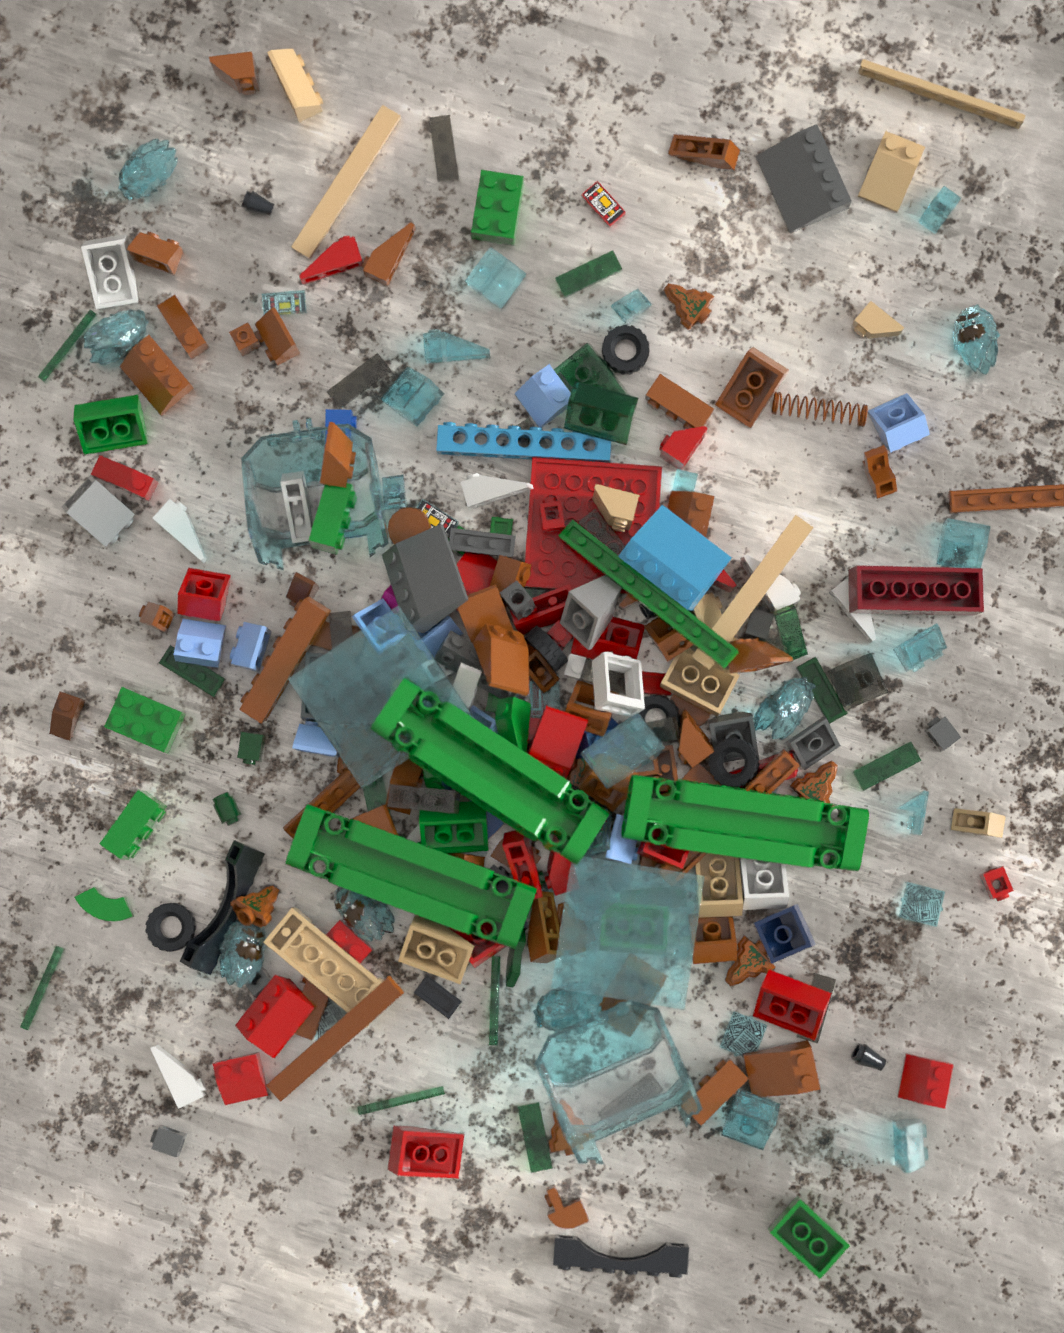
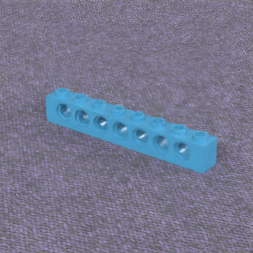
(512, 450)

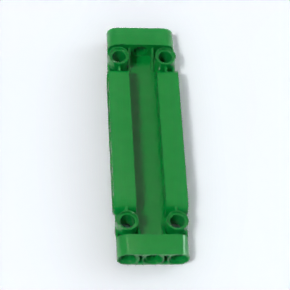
(490, 771)
(744, 823)
(410, 876)

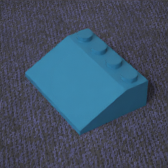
(675, 557)

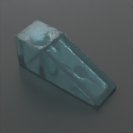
(448, 348)

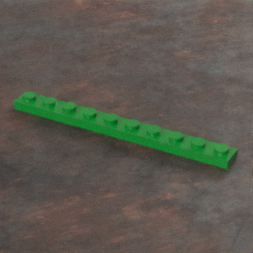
(649, 594)

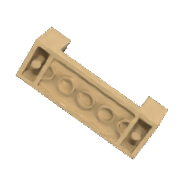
(321, 960)

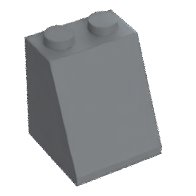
(98, 511)
(590, 610)

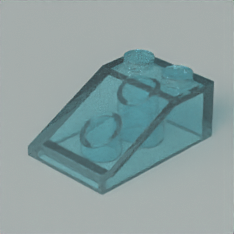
(623, 750)
(909, 1144)

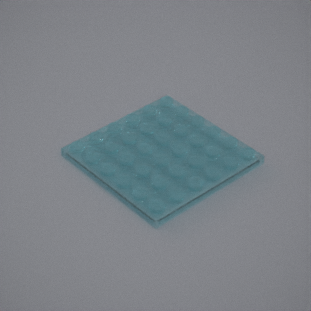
(356, 681)
(628, 932)

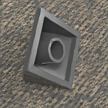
(813, 743)

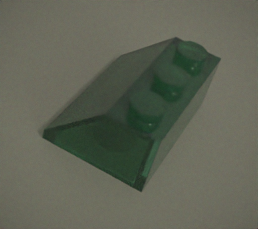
(588, 368)
(600, 413)

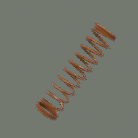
(861, 417)

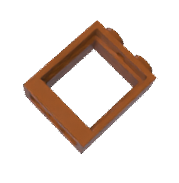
(666, 640)
(597, 720)

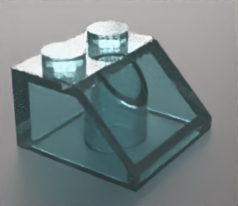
(412, 396)
(962, 544)
(920, 648)
(751, 1119)

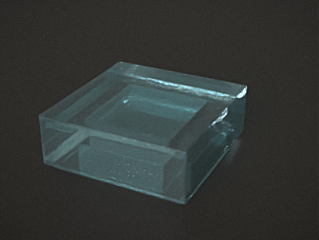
(684, 481)

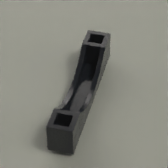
(241, 867)
(668, 1258)

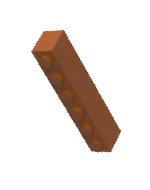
(285, 659)

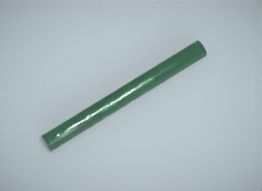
(63, 350)
(42, 987)
(494, 1000)
(401, 1100)

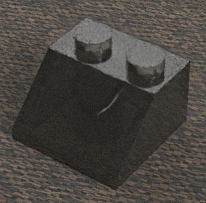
(857, 681)

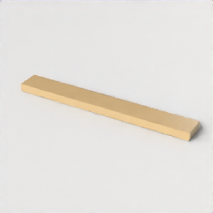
(941, 94)
(346, 182)
(758, 584)

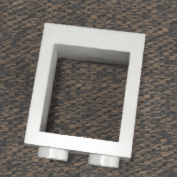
(613, 703)

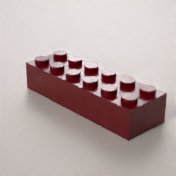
(915, 590)

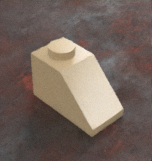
(876, 323)
(978, 822)

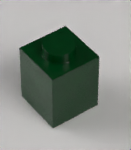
(251, 748)

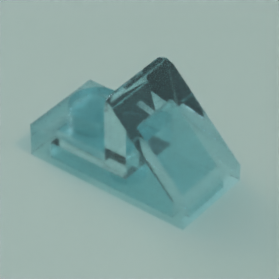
(939, 209)
(630, 306)
(394, 493)
(918, 806)

